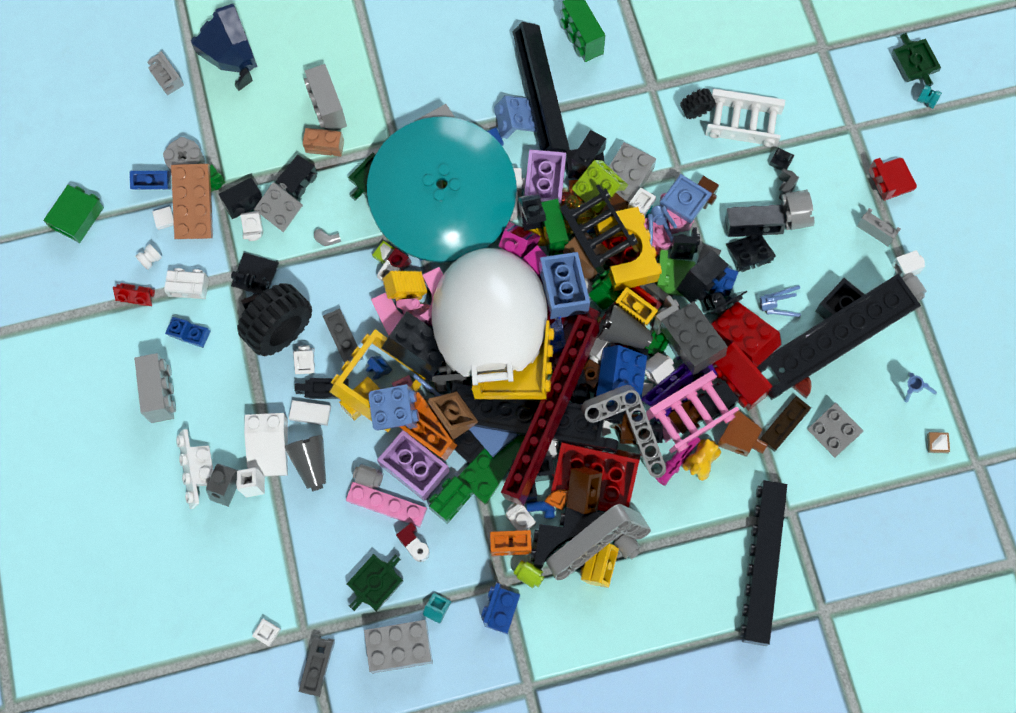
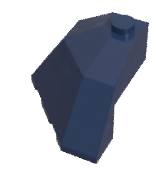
(224, 41)

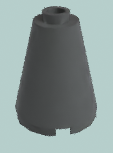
(623, 329)
(309, 461)

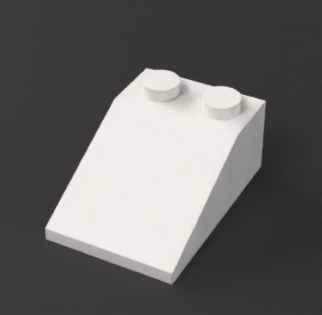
(266, 442)

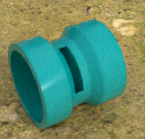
(929, 96)

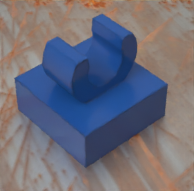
(379, 365)

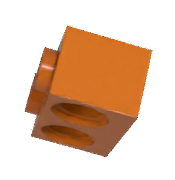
(510, 543)

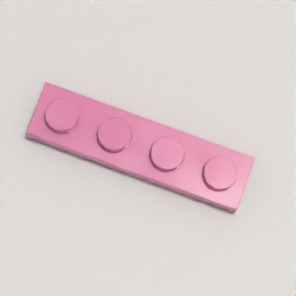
(386, 504)

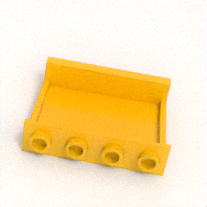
(528, 383)

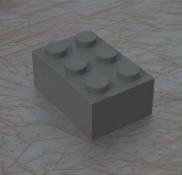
(693, 338)

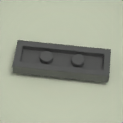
(341, 334)

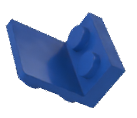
(500, 609)

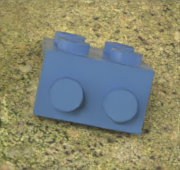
(513, 115)
(393, 407)

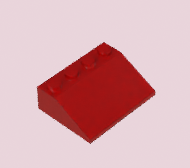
(617, 470)

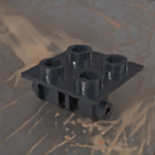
(751, 251)
(254, 274)
(716, 303)

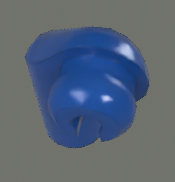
(542, 506)

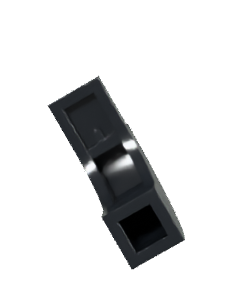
(531, 211)

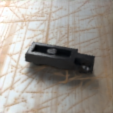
(317, 388)

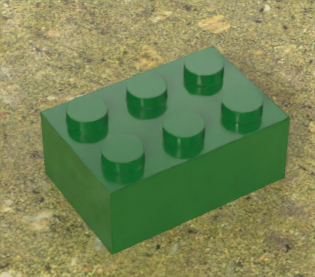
(582, 29)

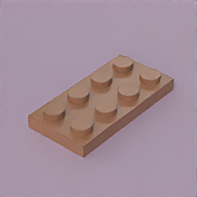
(192, 201)

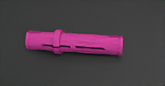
(676, 461)

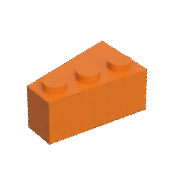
(431, 430)

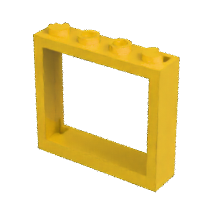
(350, 396)

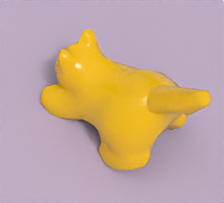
(701, 460)

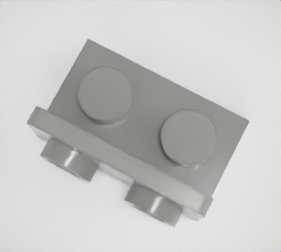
(670, 307)

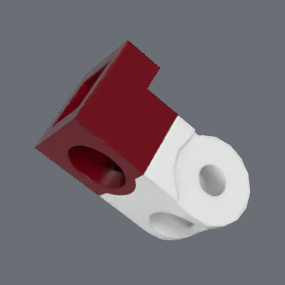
(396, 262)
(417, 549)

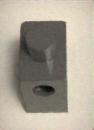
(222, 484)

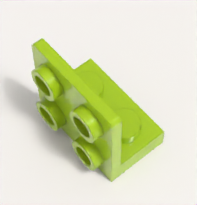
(599, 174)

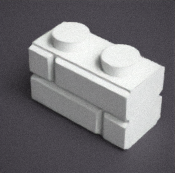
(186, 284)

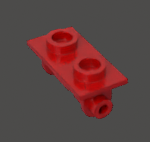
(128, 294)

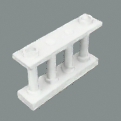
(750, 102)

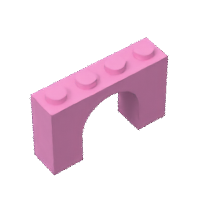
(391, 316)

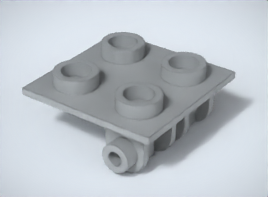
(278, 206)
(835, 430)

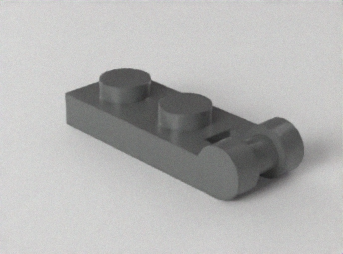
(316, 666)

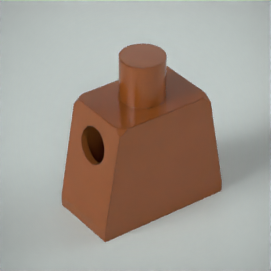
(742, 436)

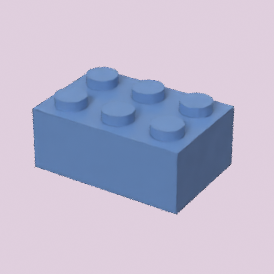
(564, 285)

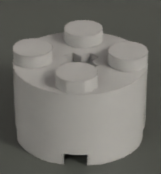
(183, 152)
(798, 209)

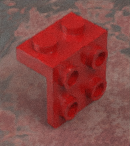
(892, 178)

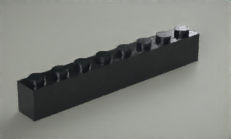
(540, 88)
(764, 563)

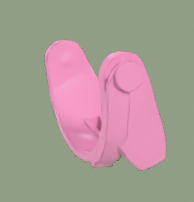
(412, 306)

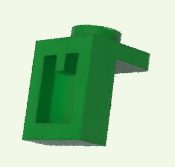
(216, 179)

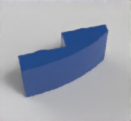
(187, 332)

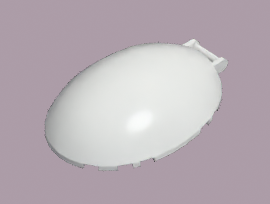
(489, 315)

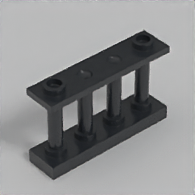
(590, 244)

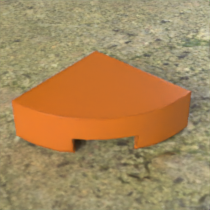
(557, 498)

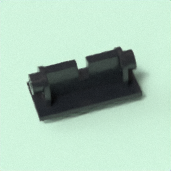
(580, 393)

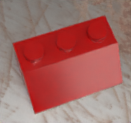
(742, 377)

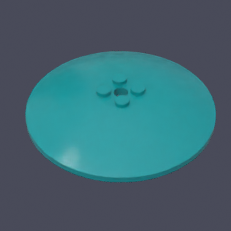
(450, 220)

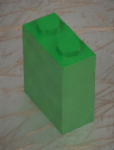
(74, 213)
(554, 228)

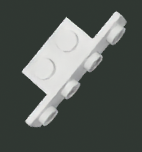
(196, 467)

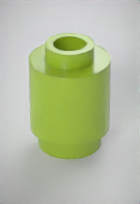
(529, 574)

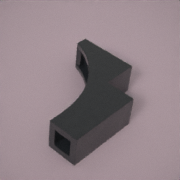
(552, 537)

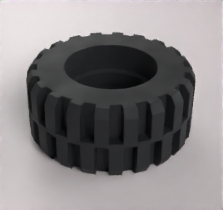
(274, 319)

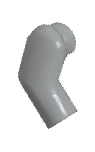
(324, 239)

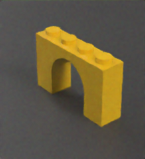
(643, 269)

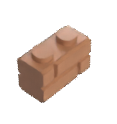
(323, 142)

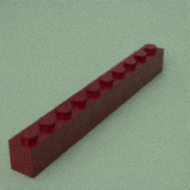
(550, 411)

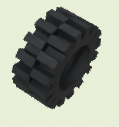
(697, 103)

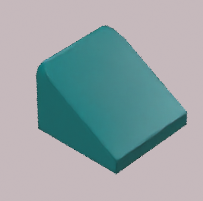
(436, 608)

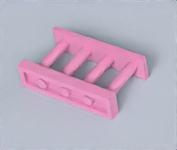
(690, 392)

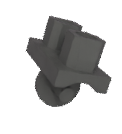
(440, 380)

